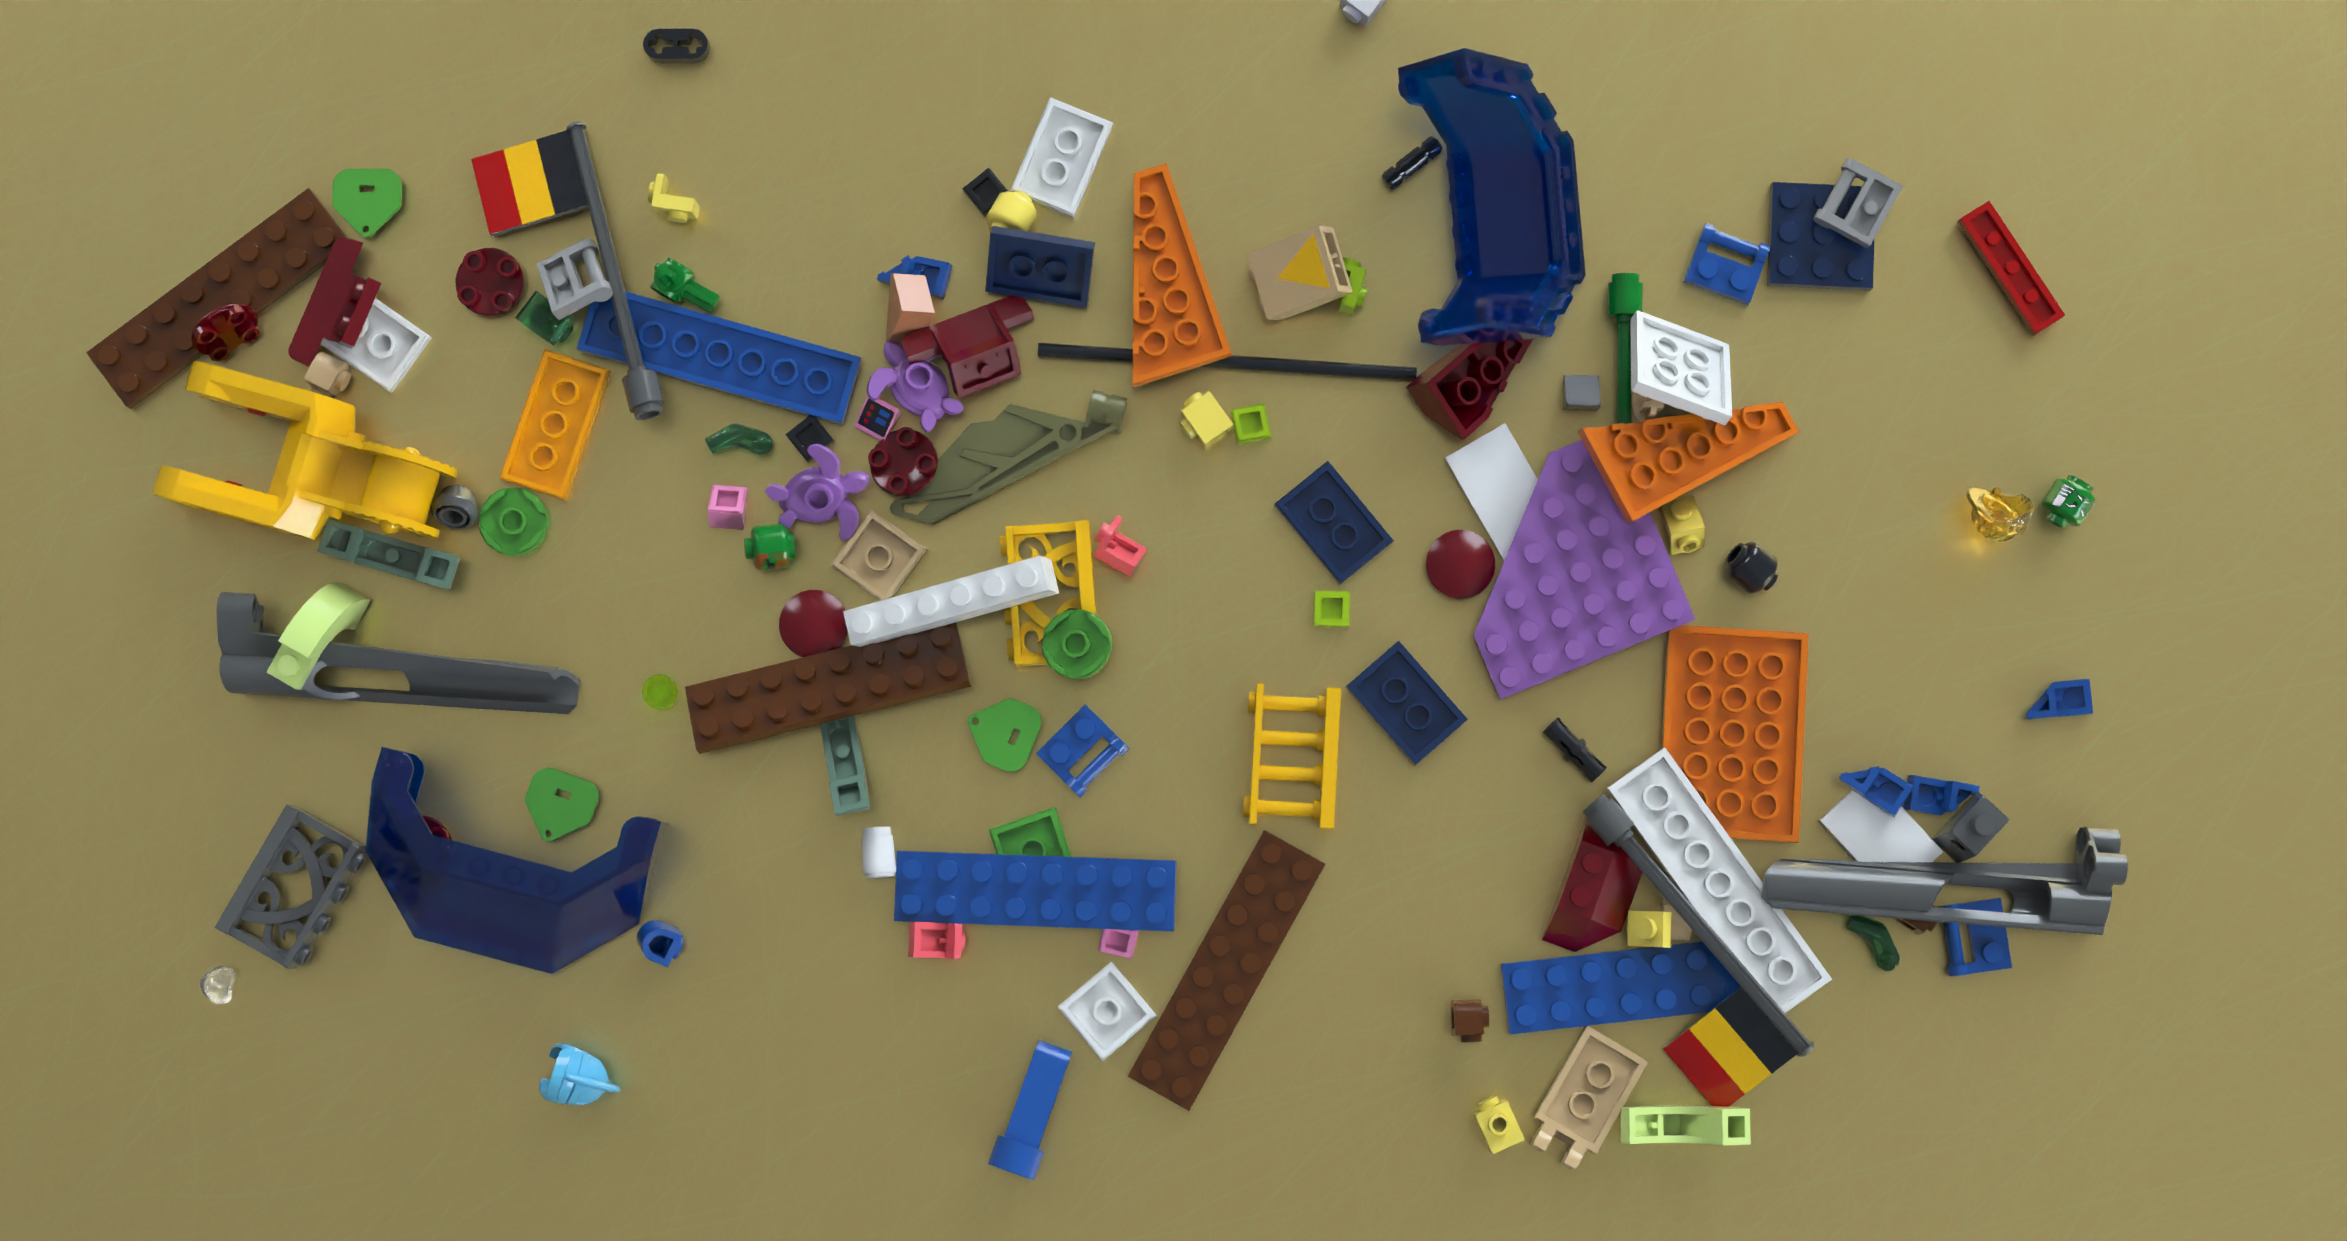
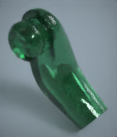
(740, 436)
(1879, 939)

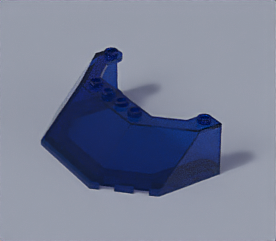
(1508, 198)
(496, 900)

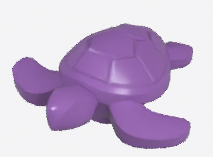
(916, 387)
(820, 493)

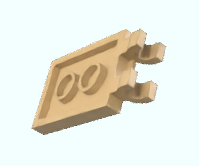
(1587, 1096)

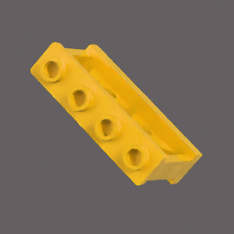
(1075, 552)

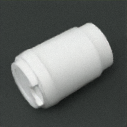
(878, 853)

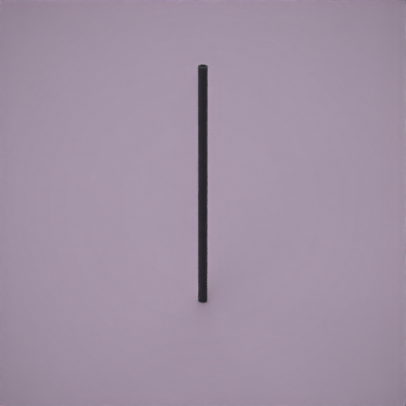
(1242, 362)

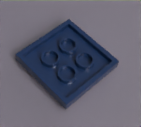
(1808, 253)

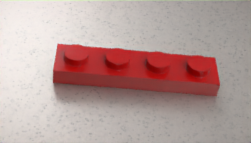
(2011, 268)

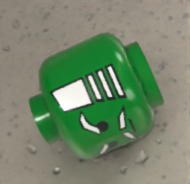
(2068, 502)

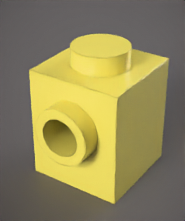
(1205, 419)
(1497, 1124)

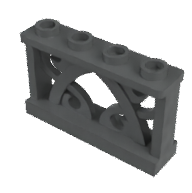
(245, 904)

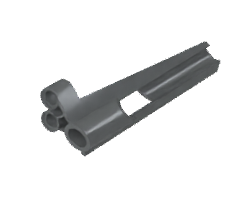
(432, 678)
(2044, 894)

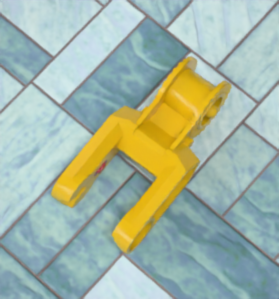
(319, 469)

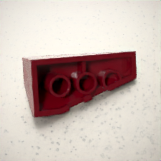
(1465, 384)

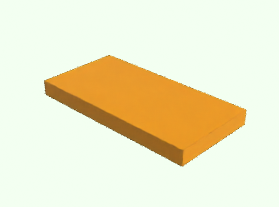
(555, 424)

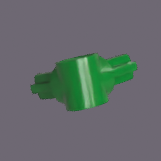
(677, 283)

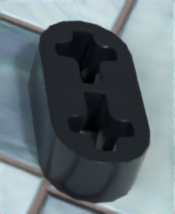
(676, 37)

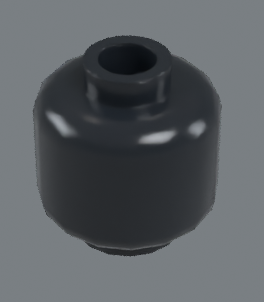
(1751, 567)

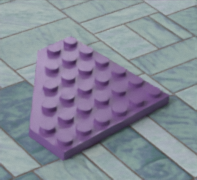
(1575, 581)

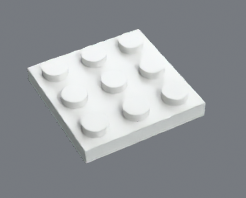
(1680, 368)

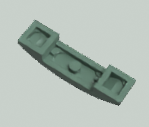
(388, 554)
(845, 766)

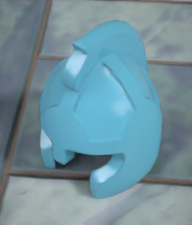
(576, 1077)

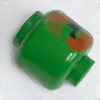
(770, 546)

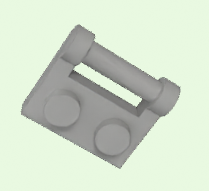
(1868, 208)
(563, 281)

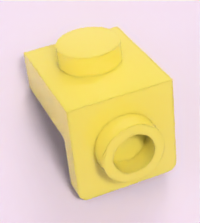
(675, 207)
(1683, 525)
(1649, 929)

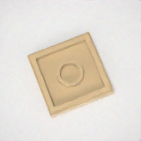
(879, 557)

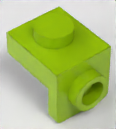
(1356, 276)

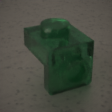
(539, 318)

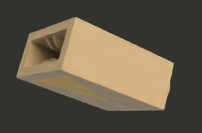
(1299, 273)

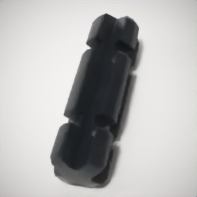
(1412, 162)

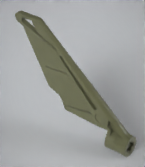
(1006, 450)

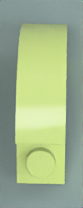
(312, 628)
(1685, 1125)

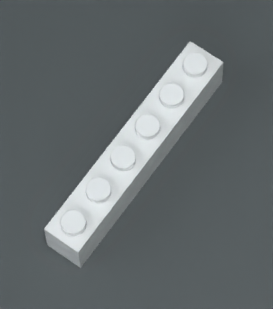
(951, 601)

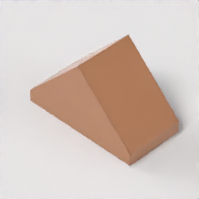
(908, 306)

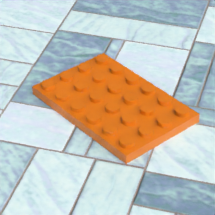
(1739, 724)

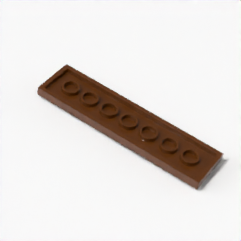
(248, 272)
(825, 687)
(1226, 970)

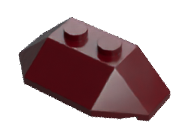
(1592, 894)

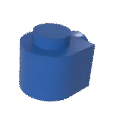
(660, 941)

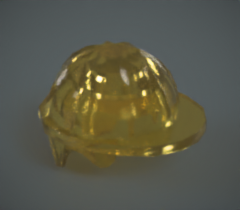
(1999, 515)

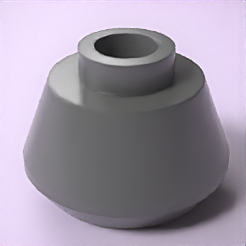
(455, 507)

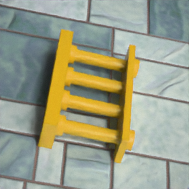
(1322, 775)

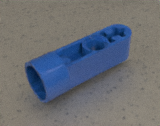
(1019, 1147)

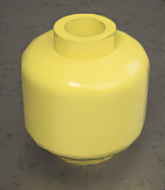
(1012, 211)

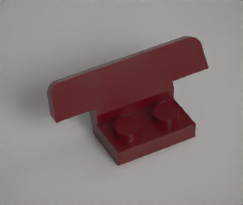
(336, 305)
(973, 344)

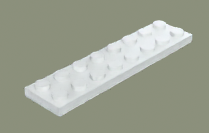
(1717, 878)

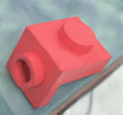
(1117, 549)
(935, 940)

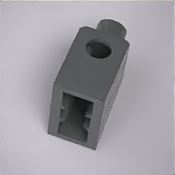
(1972, 827)

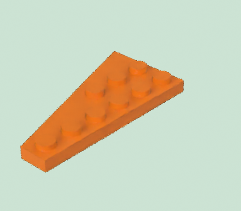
(1172, 303)
(1668, 456)

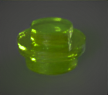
(659, 691)

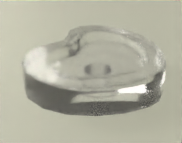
(217, 984)

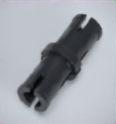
(1574, 749)

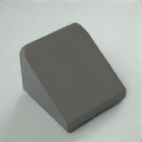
(1581, 392)

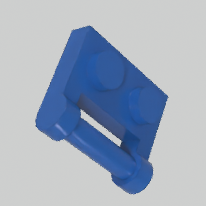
(1722, 274)
(1074, 742)
(1987, 943)

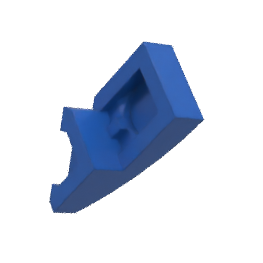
(936, 273)
(2063, 700)
(1879, 788)
(1937, 795)

